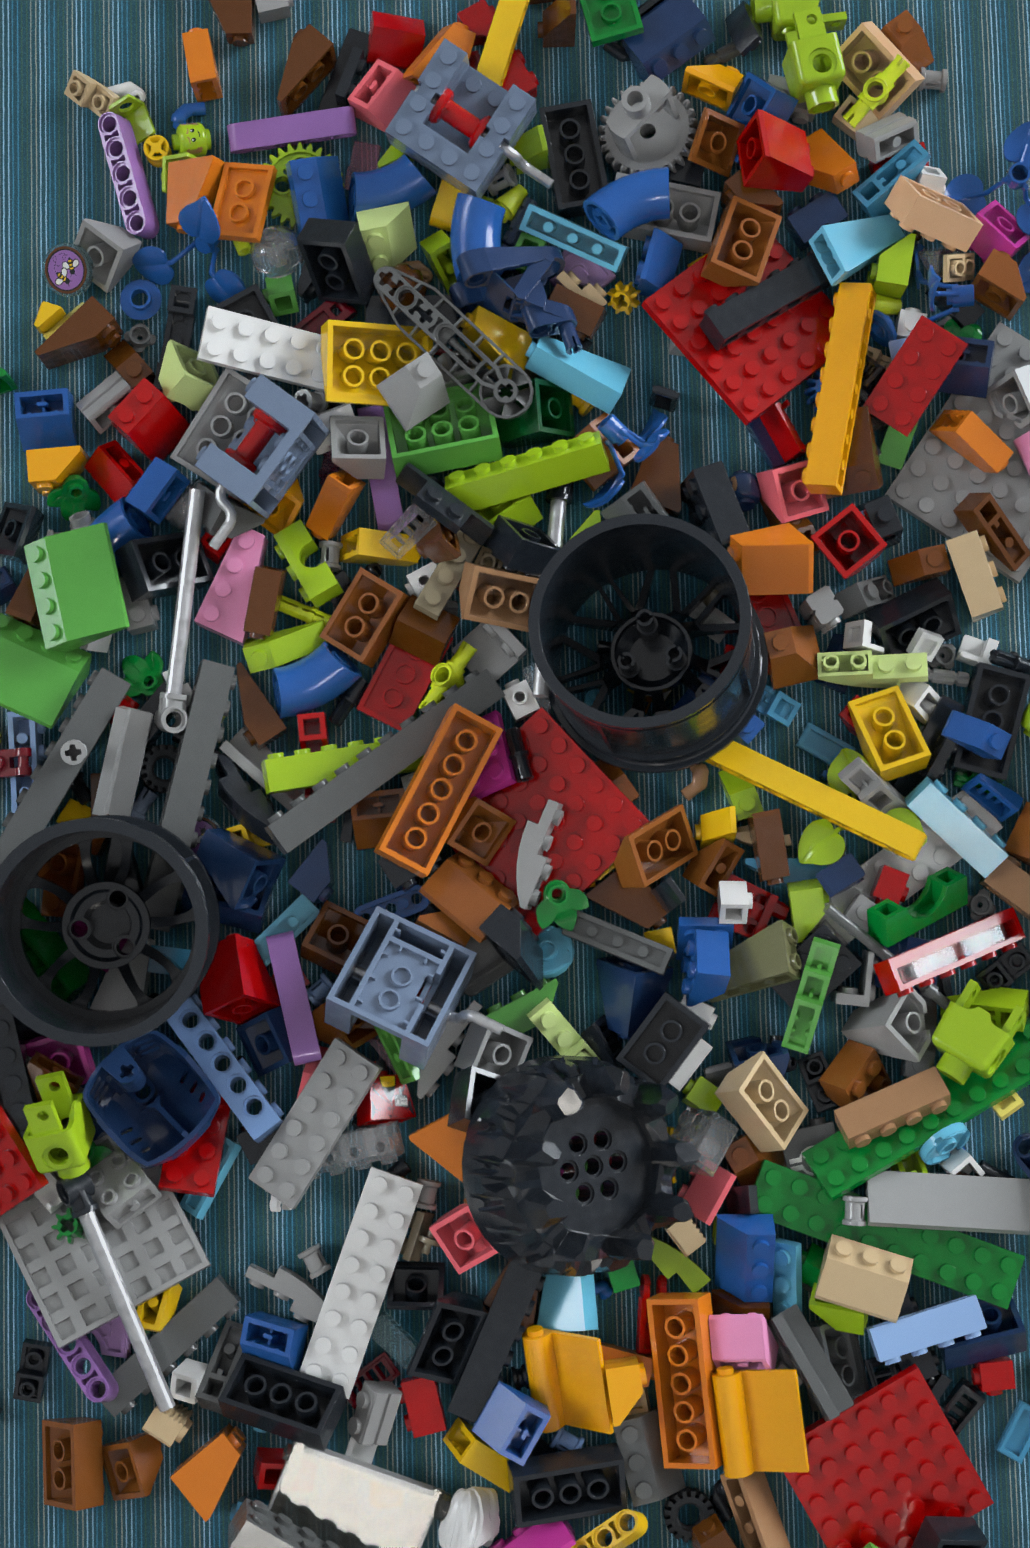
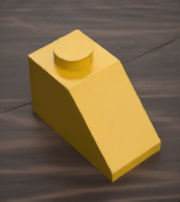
(715, 826)
(160, 1309)

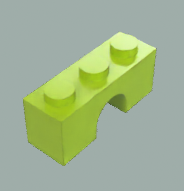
(296, 546)

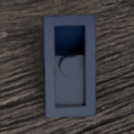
(841, 875)

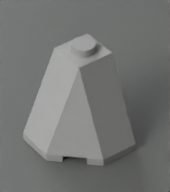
(1011, 396)
(891, 1026)

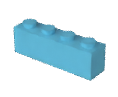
(574, 238)
(956, 826)

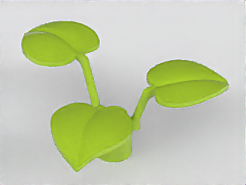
(819, 840)

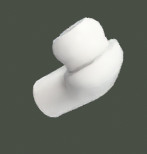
(128, 88)

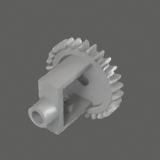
(646, 111)

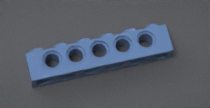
(258, 1125)

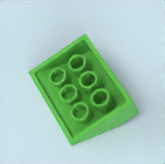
(448, 439)
(76, 587)
(34, 679)

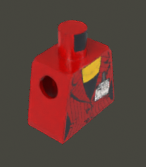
(385, 1100)

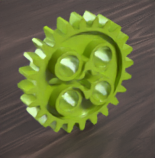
(281, 201)

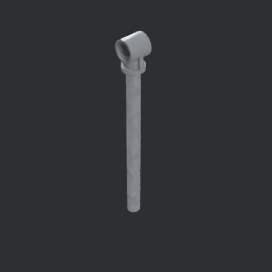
(173, 699)

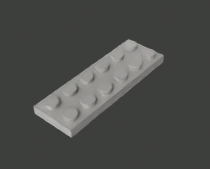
(315, 1123)

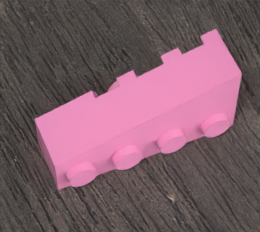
(228, 596)

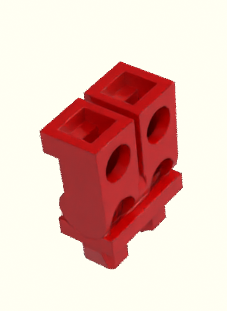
(763, 908)

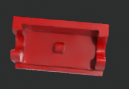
(783, 432)

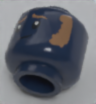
(745, 489)

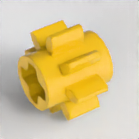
(618, 294)

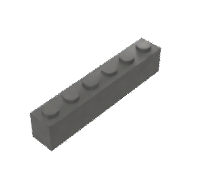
(175, 1339)

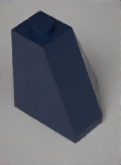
(238, 866)
(629, 993)
(744, 1048)

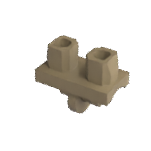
(420, 1237)

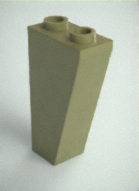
(763, 961)

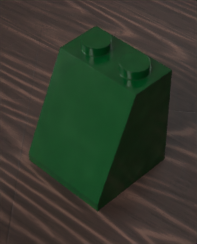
(545, 421)

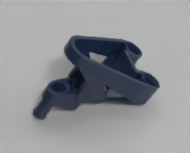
(529, 301)

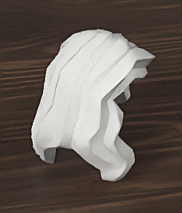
(470, 1519)

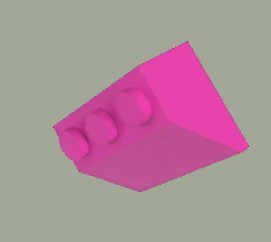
(548, 1535)

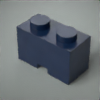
(806, 221)

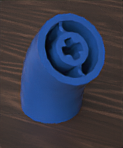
(388, 186)
(629, 202)
(474, 226)
(123, 524)
(312, 680)

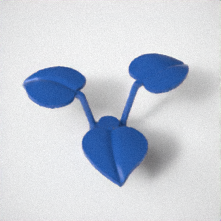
(969, 188)
(200, 222)
(955, 294)
(618, 433)

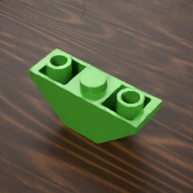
(515, 1013)

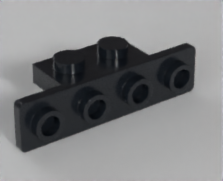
(347, 70)
(444, 505)
(939, 746)

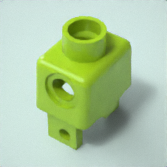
(779, 16)
(813, 63)
(971, 1039)
(47, 1140)

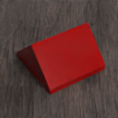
(395, 39)

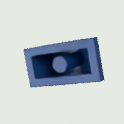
(976, 735)

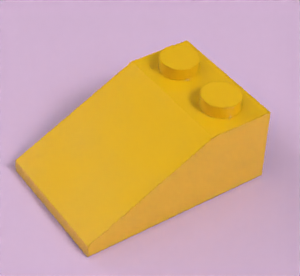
(889, 734)

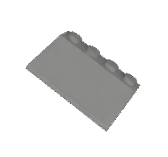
(216, 422)

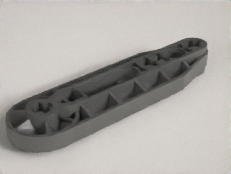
(442, 331)

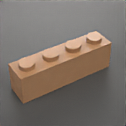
(1010, 885)
(892, 1108)
(755, 1511)

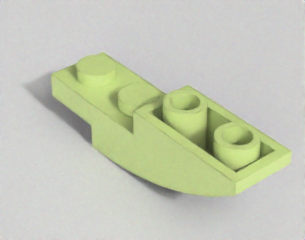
(870, 670)
(559, 1030)

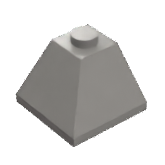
(109, 249)
(415, 391)
(359, 445)

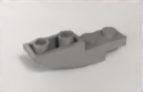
(871, 787)
(531, 864)
(442, 1058)
(288, 1285)

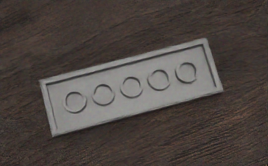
(949, 1202)

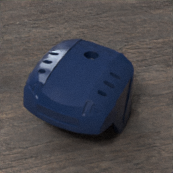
(165, 1120)

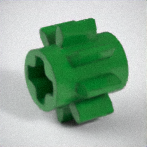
(62, 1228)

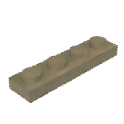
(445, 579)

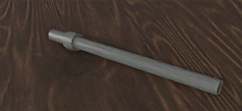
(929, 992)

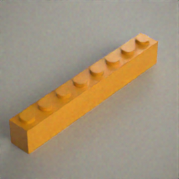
(839, 388)

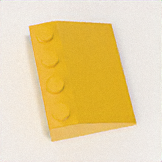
(362, 356)

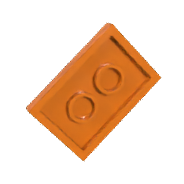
(244, 200)

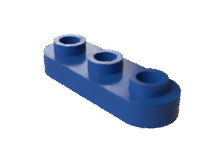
(401, 899)

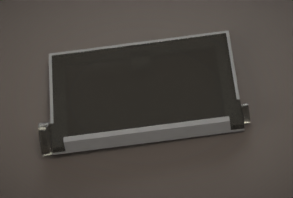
(355, 1500)

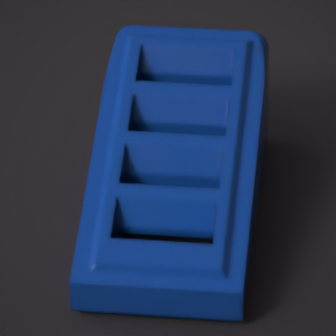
(1006, 801)

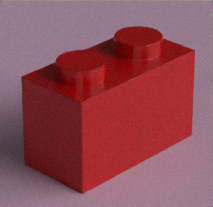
(114, 470)
(423, 1406)

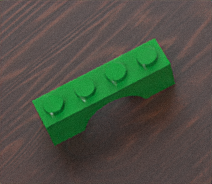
(942, 895)

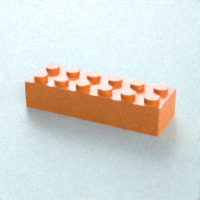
(438, 790)
(684, 1379)

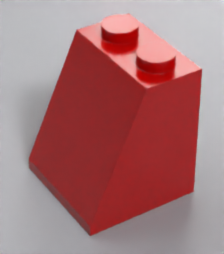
(774, 154)
(149, 421)
(849, 542)
(237, 982)

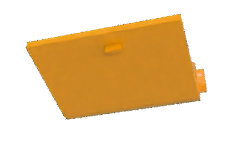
(569, 1378)
(759, 1421)

